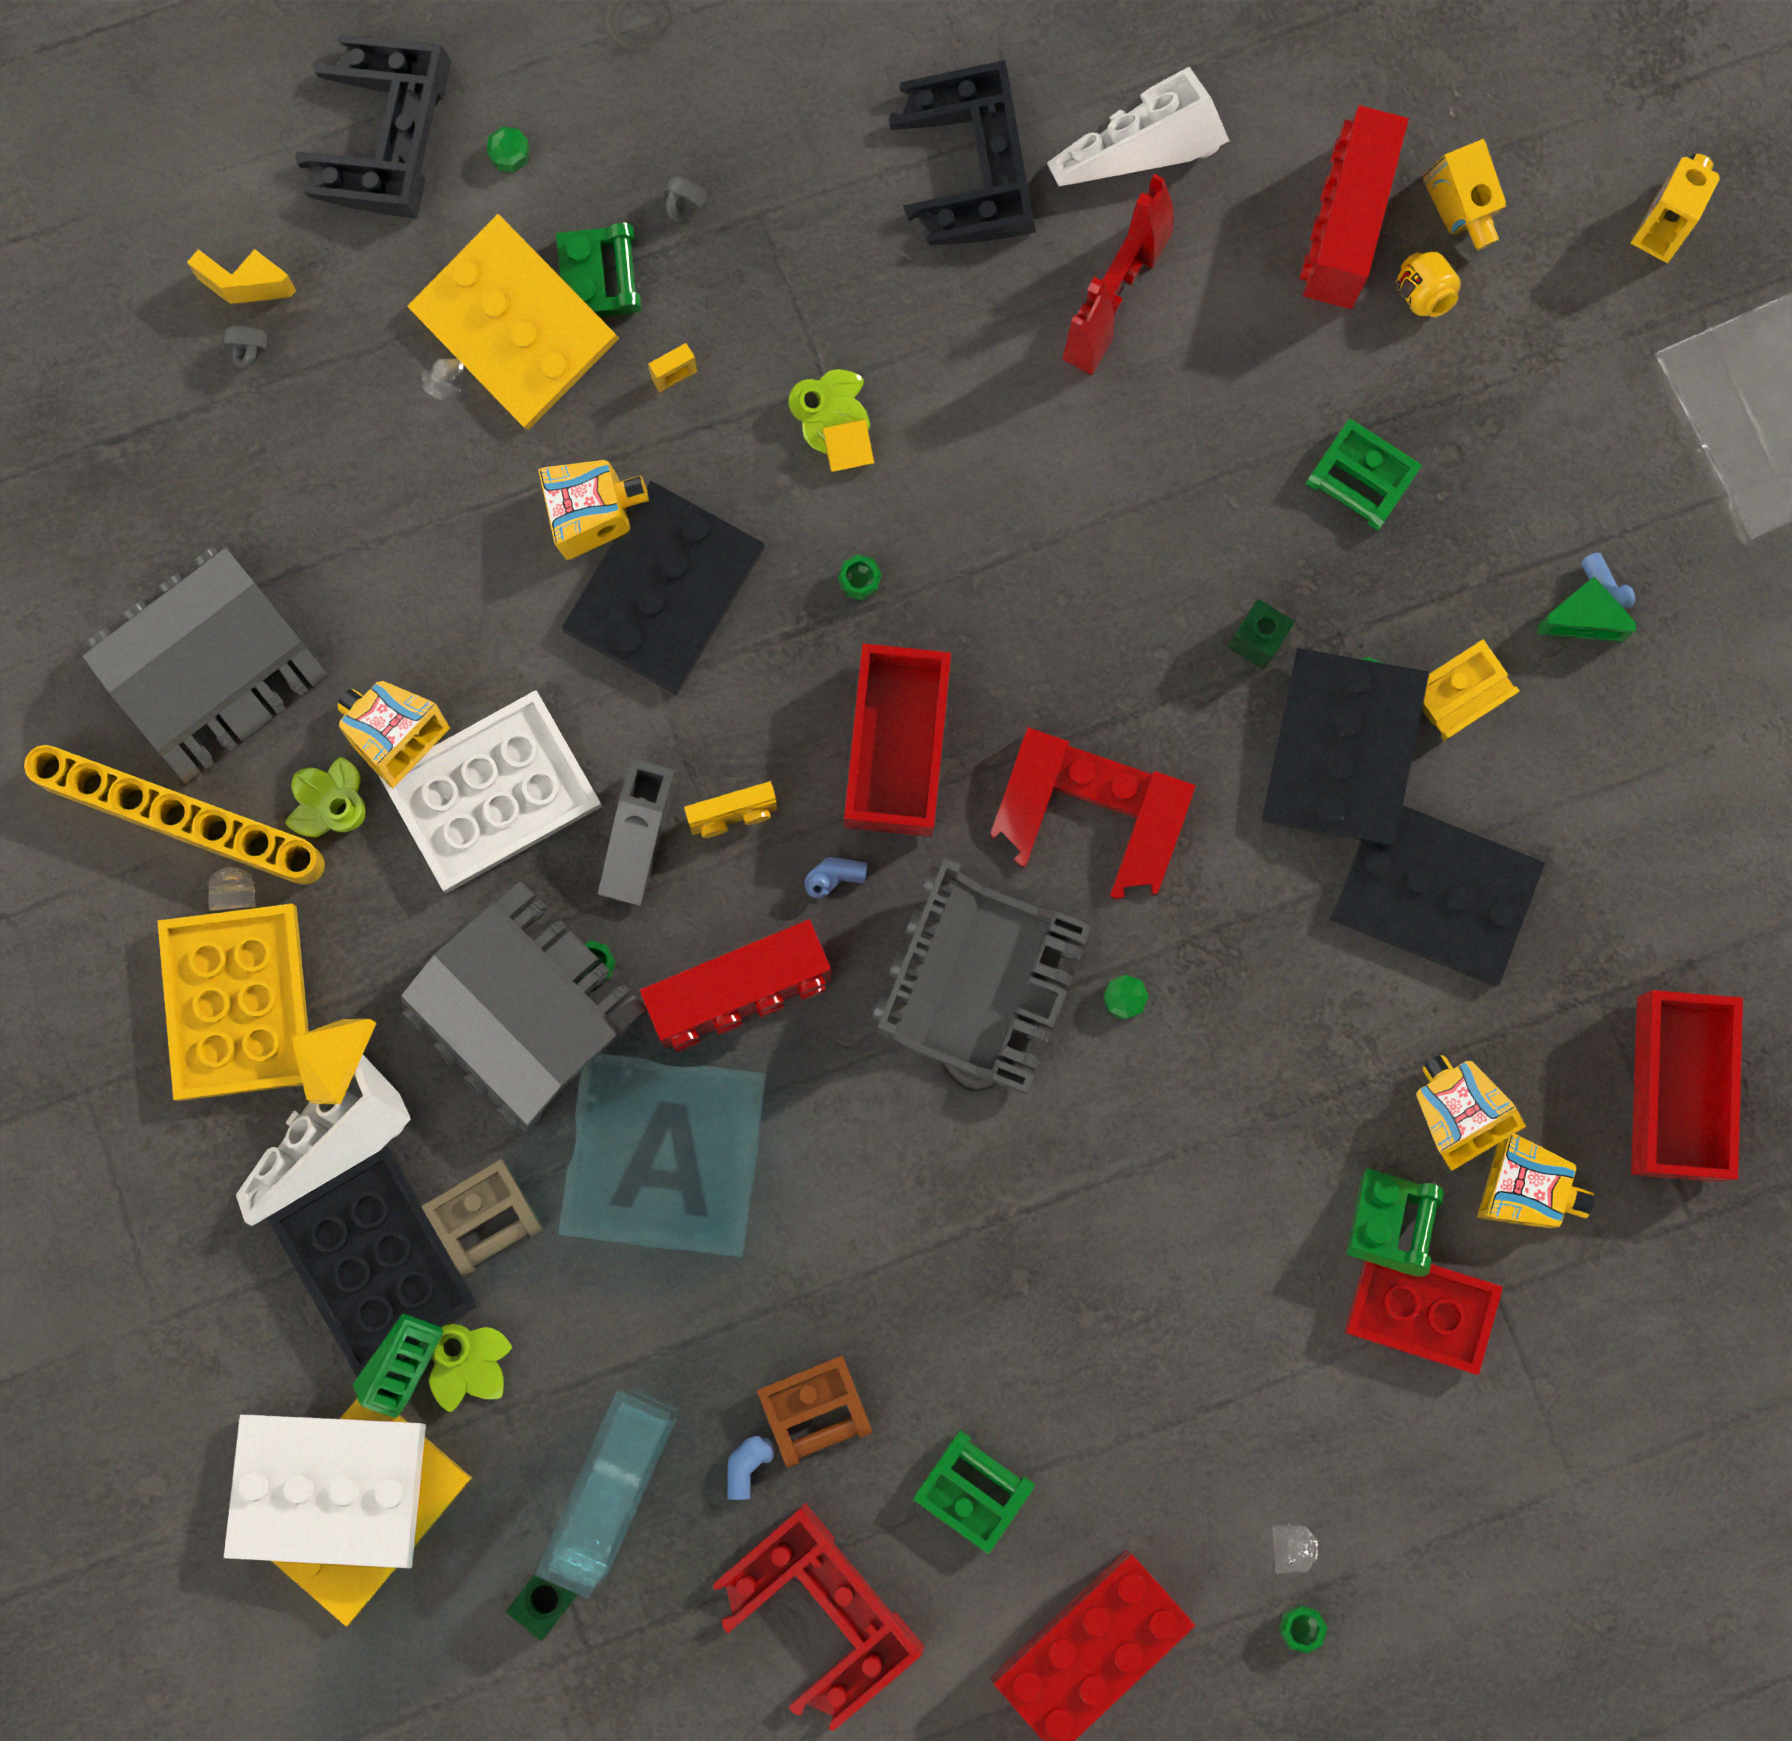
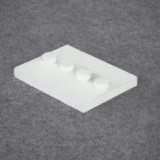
(492, 792)
(325, 1491)

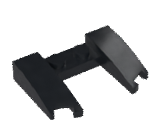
(414, 78)
(985, 98)

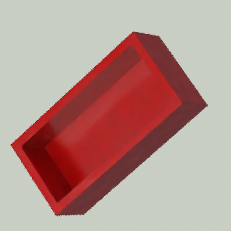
(1352, 206)
(897, 740)
(737, 985)
(1687, 1086)
(1092, 1651)

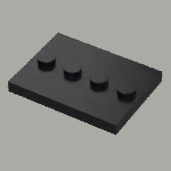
(663, 588)
(1345, 747)
(1441, 895)
(370, 1257)

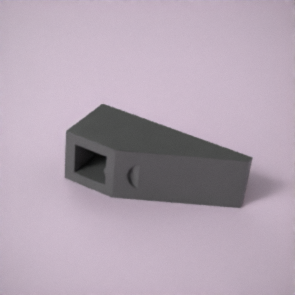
(637, 831)

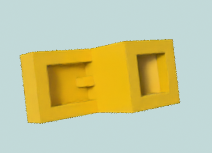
(252, 281)

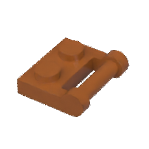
(807, 1397)

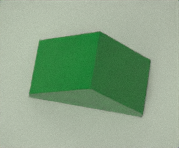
(1589, 615)

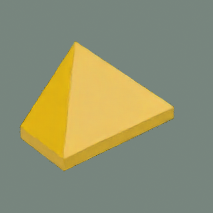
(330, 1058)

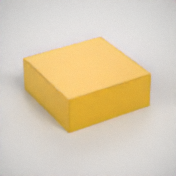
(672, 367)
(848, 445)

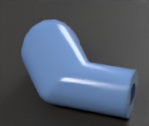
(1595, 566)
(831, 872)
(745, 1461)

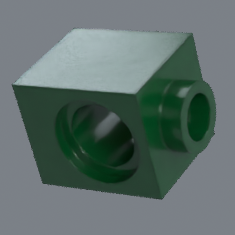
(1261, 634)
(531, 1616)

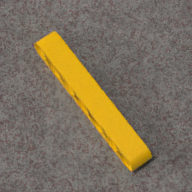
(156, 804)

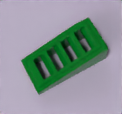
(388, 1393)

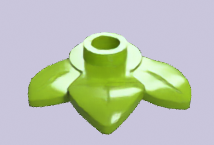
(835, 404)
(322, 796)
(472, 1370)

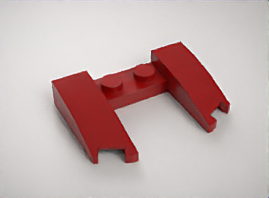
(1147, 236)
(1153, 799)
(880, 1638)

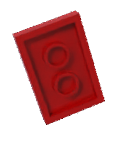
(1428, 1316)

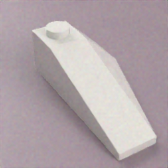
(1166, 129)
(324, 1143)

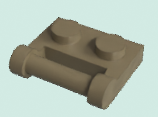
(475, 1204)

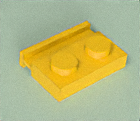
(1466, 690)
(748, 804)

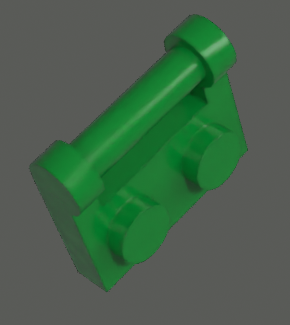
(584, 271)
(1371, 463)
(1380, 1218)
(962, 1503)

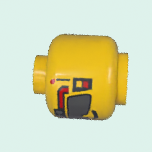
(1428, 284)

